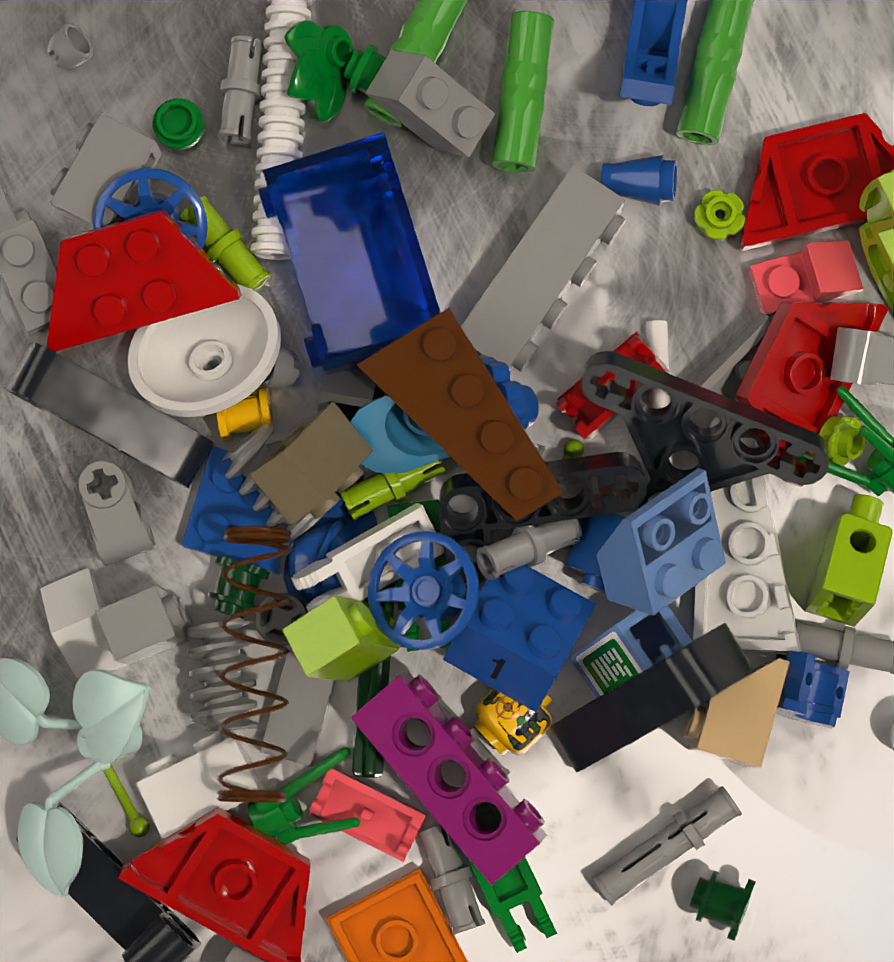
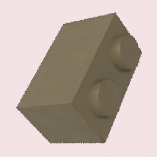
(313, 464)

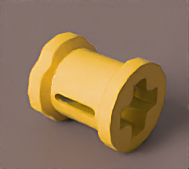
(246, 415)

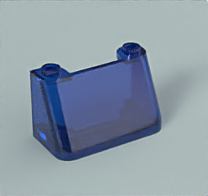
(351, 250)

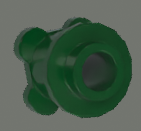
(233, 599)
(722, 902)

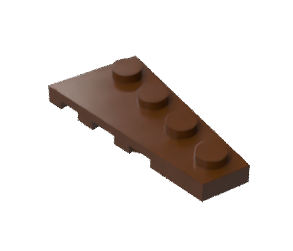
(457, 403)

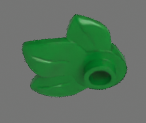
(320, 65)

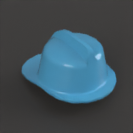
(394, 437)

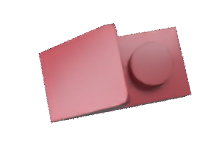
(813, 275)

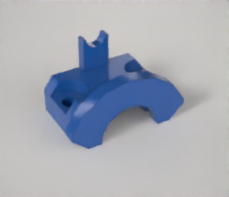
(812, 690)

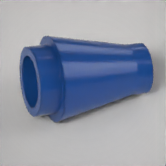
(643, 180)

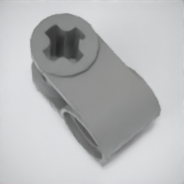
(863, 357)
(116, 522)

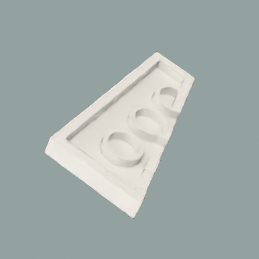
(752, 585)

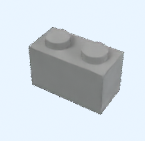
(430, 103)
(103, 155)
(144, 624)

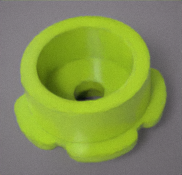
(711, 225)
(843, 438)

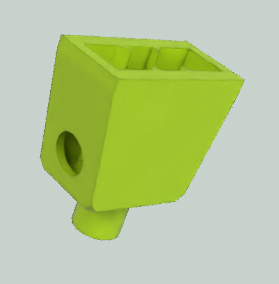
(851, 563)

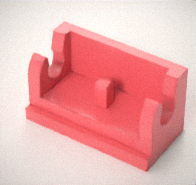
(384, 819)

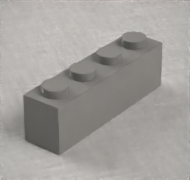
(542, 269)

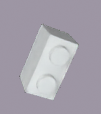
(189, 788)

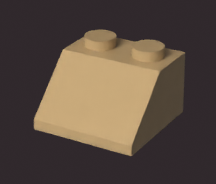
(740, 718)

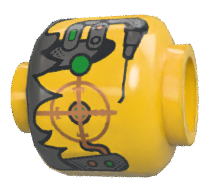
(510, 724)

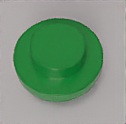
(363, 68)
(178, 124)

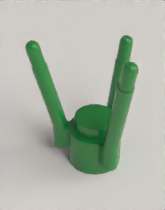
(881, 459)
(281, 817)

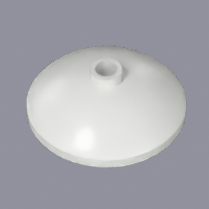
(206, 356)

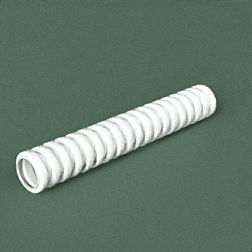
(280, 119)

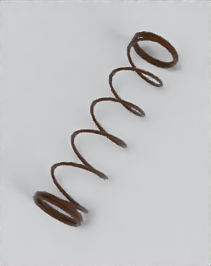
(274, 538)

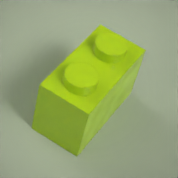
(339, 639)

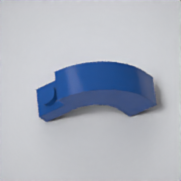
(653, 51)

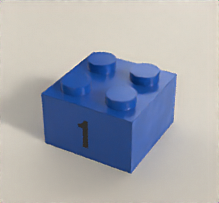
(520, 634)

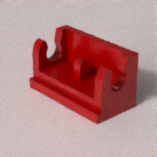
(592, 418)

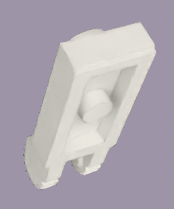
(356, 558)

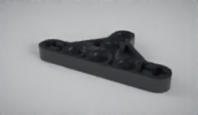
(719, 449)

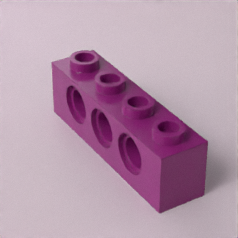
(385, 725)

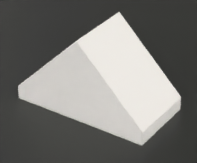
(74, 624)

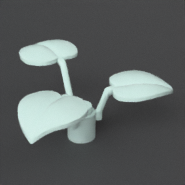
(109, 721)

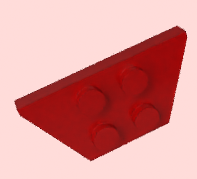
(814, 179)
(130, 279)
(796, 360)
(230, 883)

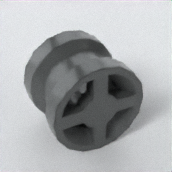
(272, 621)

